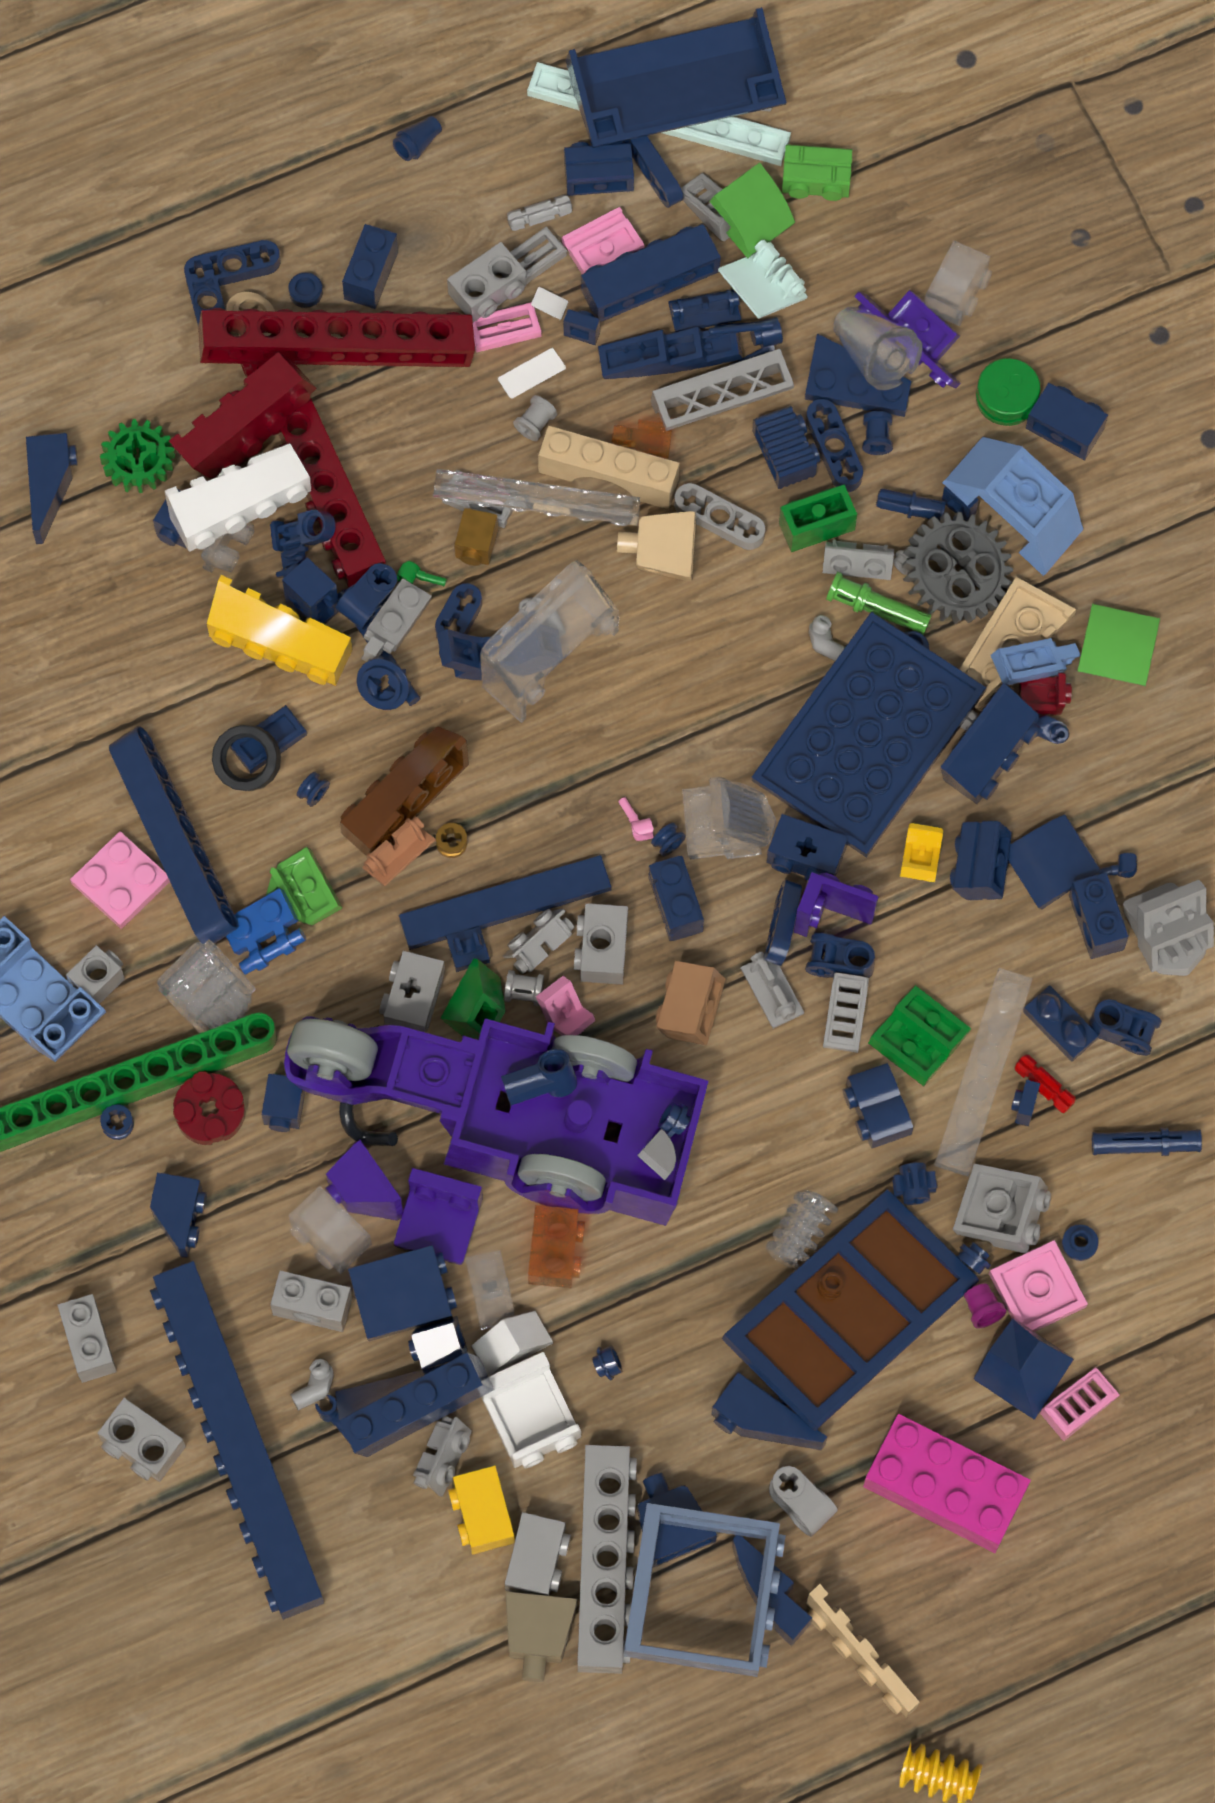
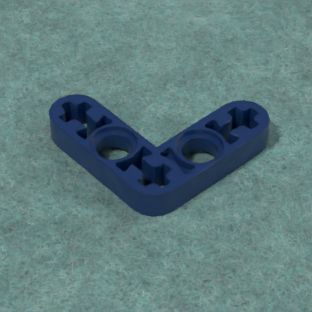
(210, 282)

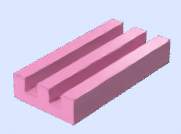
(510, 337)

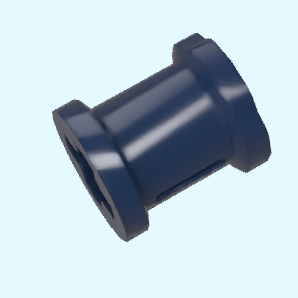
(877, 433)

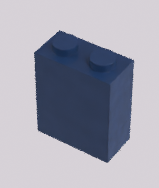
(402, 1292)

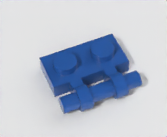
(258, 923)

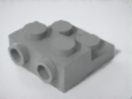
(1002, 1208)

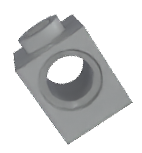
(97, 959)

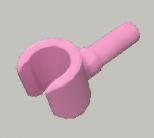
(642, 828)

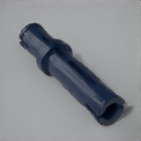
(1147, 1142)

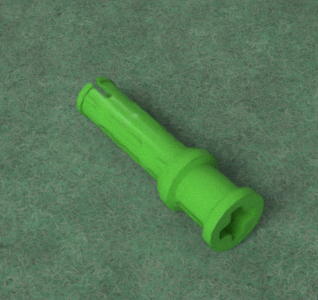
(863, 598)

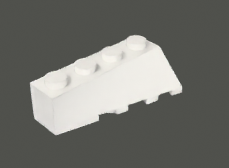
(237, 496)

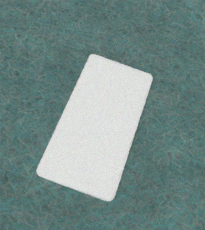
(531, 373)

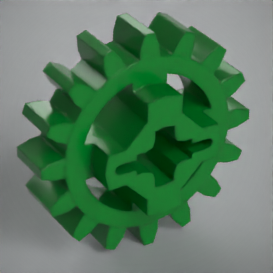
(121, 454)

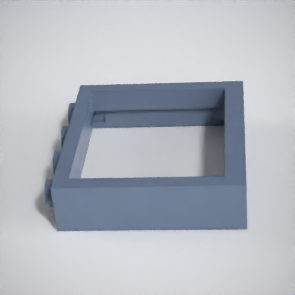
(769, 1584)

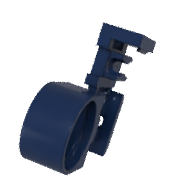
(299, 534)

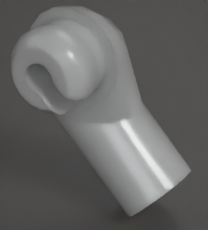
(822, 639)

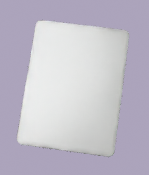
(549, 303)

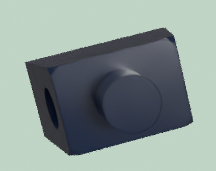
(671, 1539)

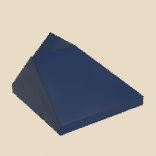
(1023, 1368)

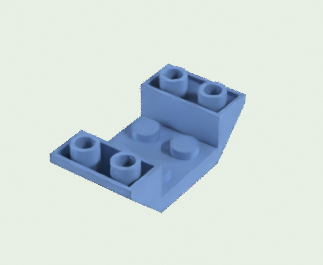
(1023, 495)
(39, 999)

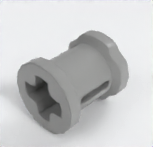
(535, 418)
(523, 987)

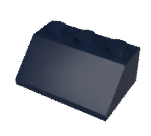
(991, 745)

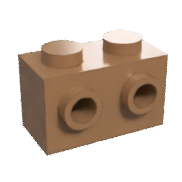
(690, 1002)

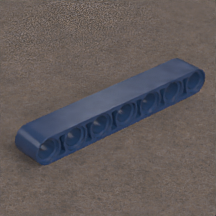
(173, 836)

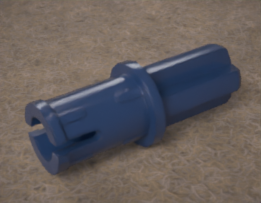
(910, 504)

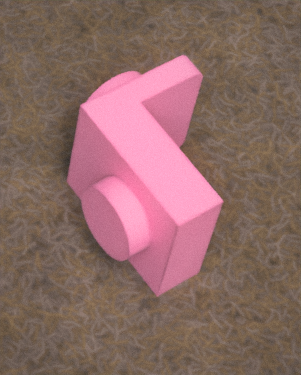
(563, 1008)

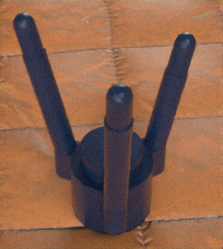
(762, 332)

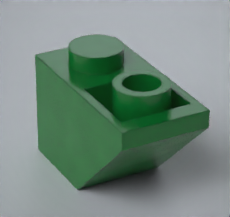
(474, 1000)

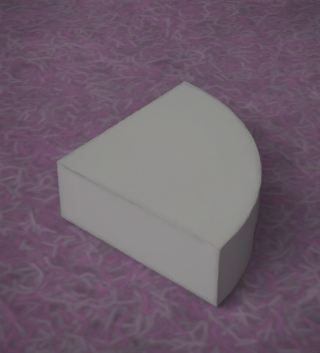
(659, 1154)

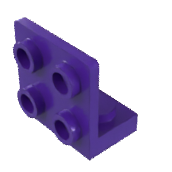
(829, 893)
(439, 1214)

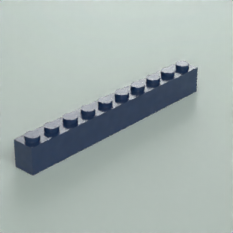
(238, 1441)

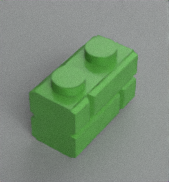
(817, 172)

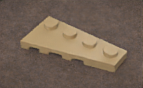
(1020, 618)

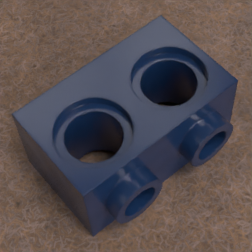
(1098, 915)

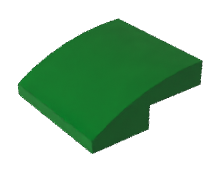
(919, 1035)

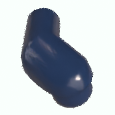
(1053, 730)

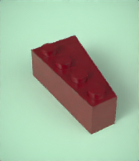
(245, 417)

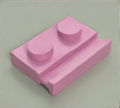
(602, 240)

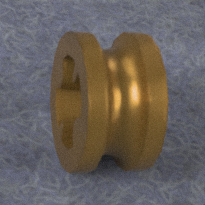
(459, 833)

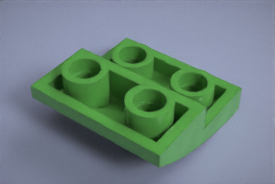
(753, 209)
(1118, 644)

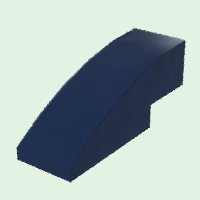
(789, 1618)

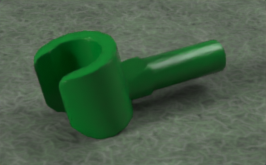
(411, 571)

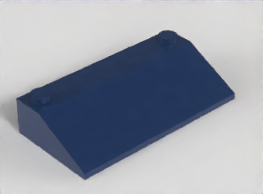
(676, 81)

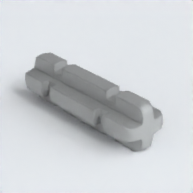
(539, 212)

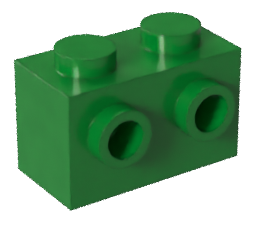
(817, 518)

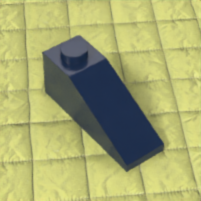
(50, 474)
(760, 1416)

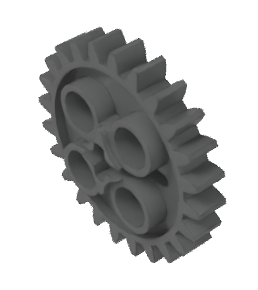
(977, 548)

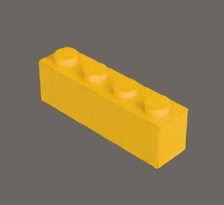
(277, 634)

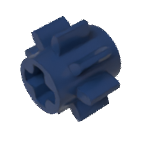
(914, 1183)

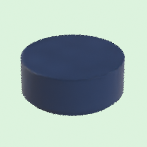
(305, 290)

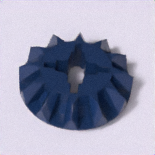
(370, 684)

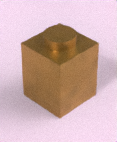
(476, 537)

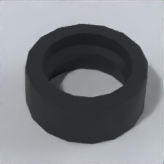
(220, 753)

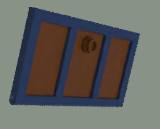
(850, 1310)

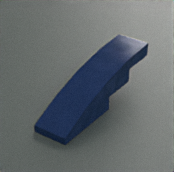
(670, 353)

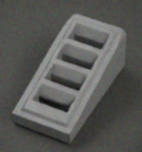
(706, 213)
(850, 983)

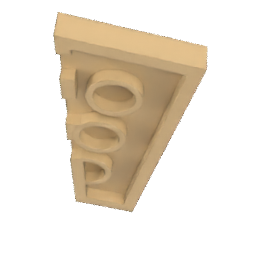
(836, 1622)

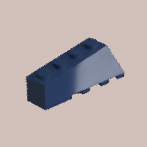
(398, 1406)

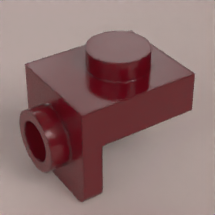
(1047, 694)

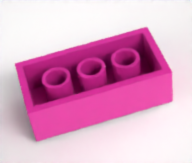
(946, 1483)

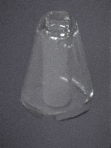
(878, 346)

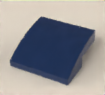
(1051, 860)

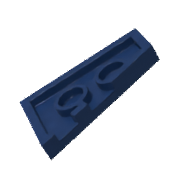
(839, 380)

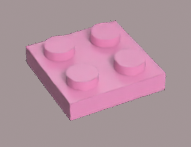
(120, 880)
(1038, 1287)

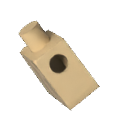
(663, 544)

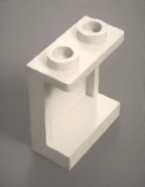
(530, 1412)

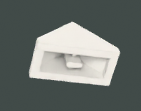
(511, 1342)

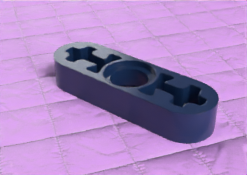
(655, 171)
(838, 431)
(782, 922)

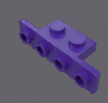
(928, 326)

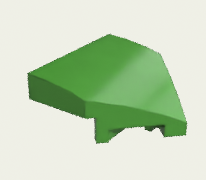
(305, 887)

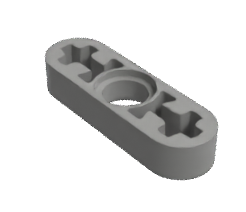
(723, 530)

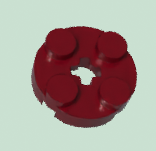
(202, 1089)

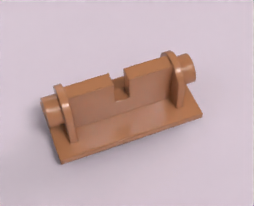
(396, 855)

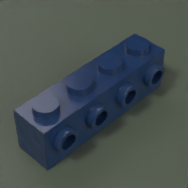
(650, 272)

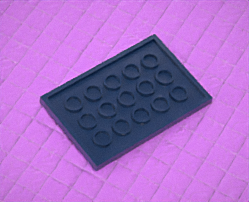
(868, 734)

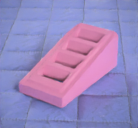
(1059, 1423)

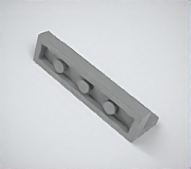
(719, 382)

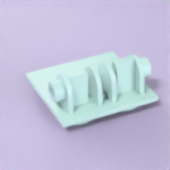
(764, 280)

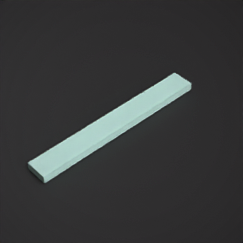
(727, 134)

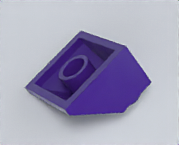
(363, 1186)

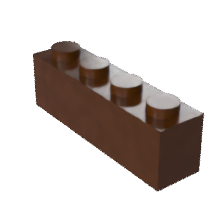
(406, 790)

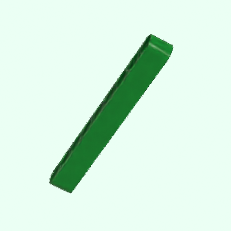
(139, 1070)

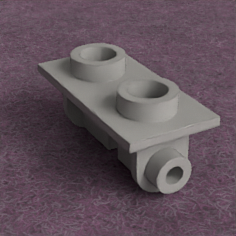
(870, 562)
(527, 946)
(772, 990)
(450, 1440)

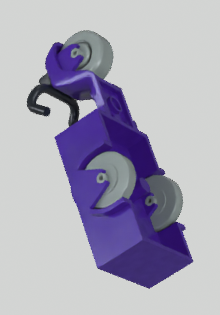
(543, 1146)

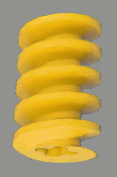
(939, 1774)

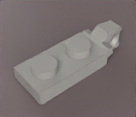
(395, 619)

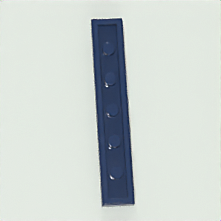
(505, 902)

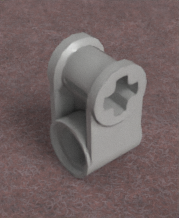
(805, 1503)

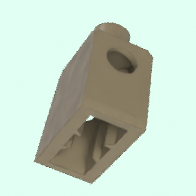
(538, 1630)

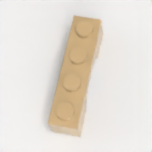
(577, 456)

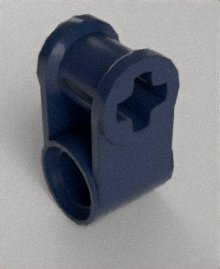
(368, 595)
(838, 956)
(1127, 1026)

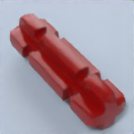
(1049, 1086)

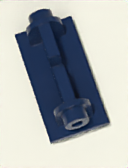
(705, 310)

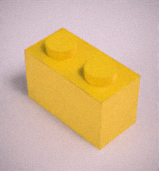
(482, 1510)

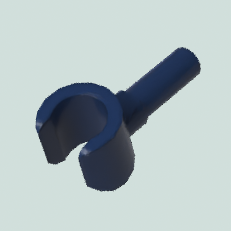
(1126, 866)
(332, 1415)

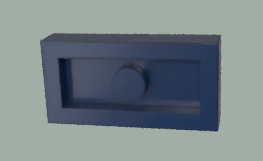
(1060, 1023)

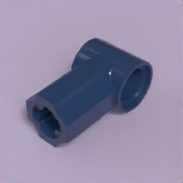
(551, 1075)

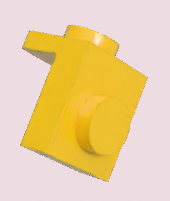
(921, 852)

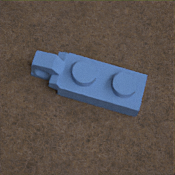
(1033, 660)

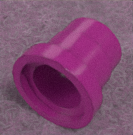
(984, 1306)

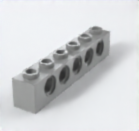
(600, 1464)

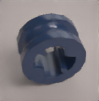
(313, 789)
(668, 839)
(127, 1122)

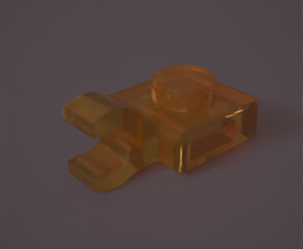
(648, 438)

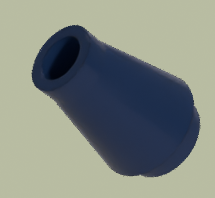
(415, 139)

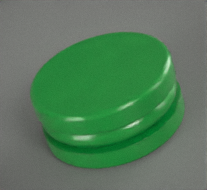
(1007, 391)

